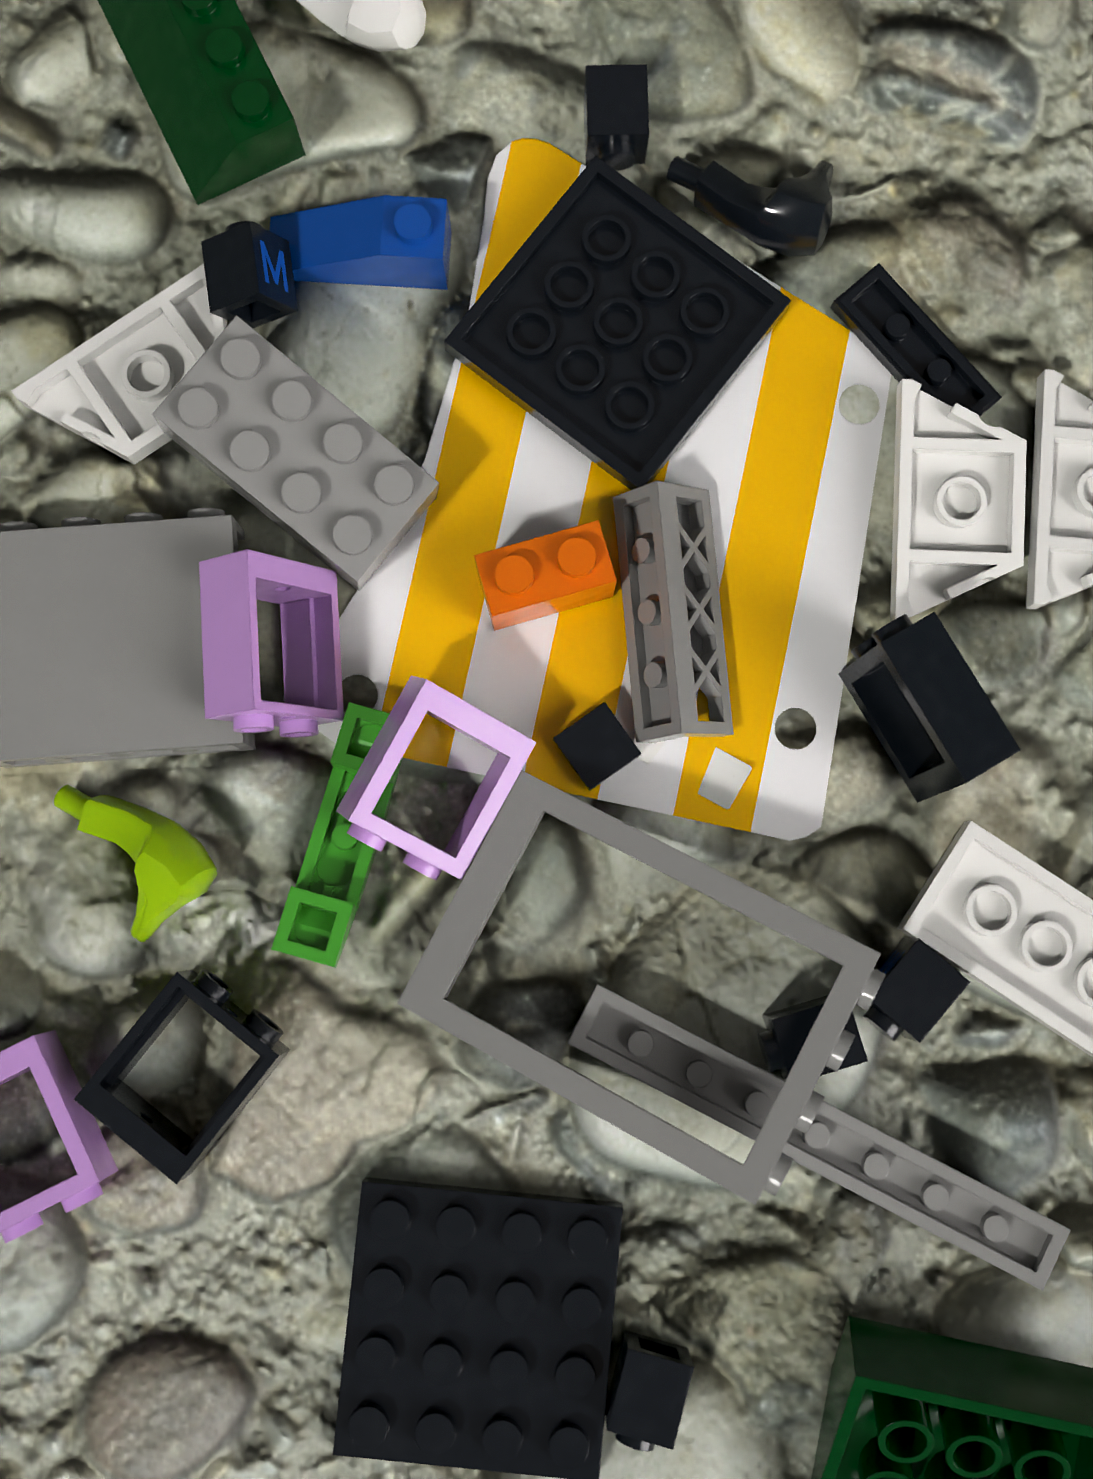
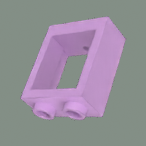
(308, 634)
(416, 700)
(77, 1128)

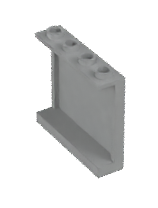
(108, 639)

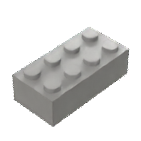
(296, 453)

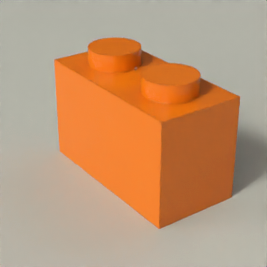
(546, 575)

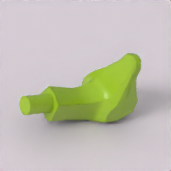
(168, 859)

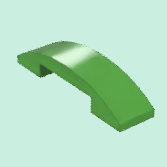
(335, 864)

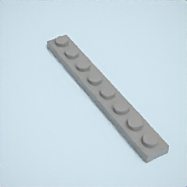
(835, 1144)

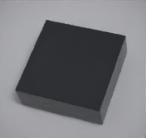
(597, 746)

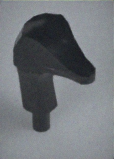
(781, 219)

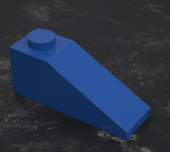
(371, 242)

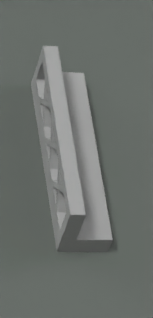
(663, 610)

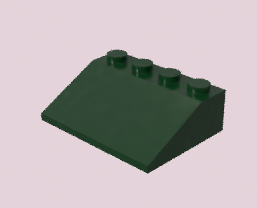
(951, 1410)

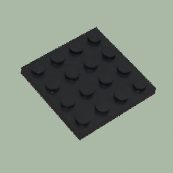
(617, 325)
(479, 1329)

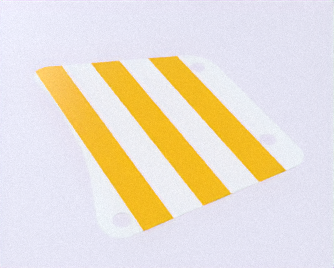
(789, 543)

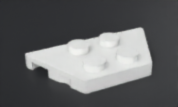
(127, 371)
(1061, 493)
(953, 502)

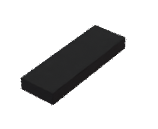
(911, 342)

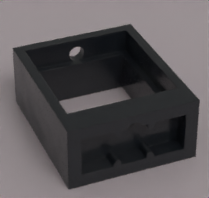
(926, 706)
(138, 1120)

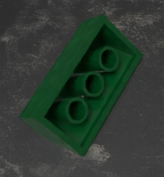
(206, 90)

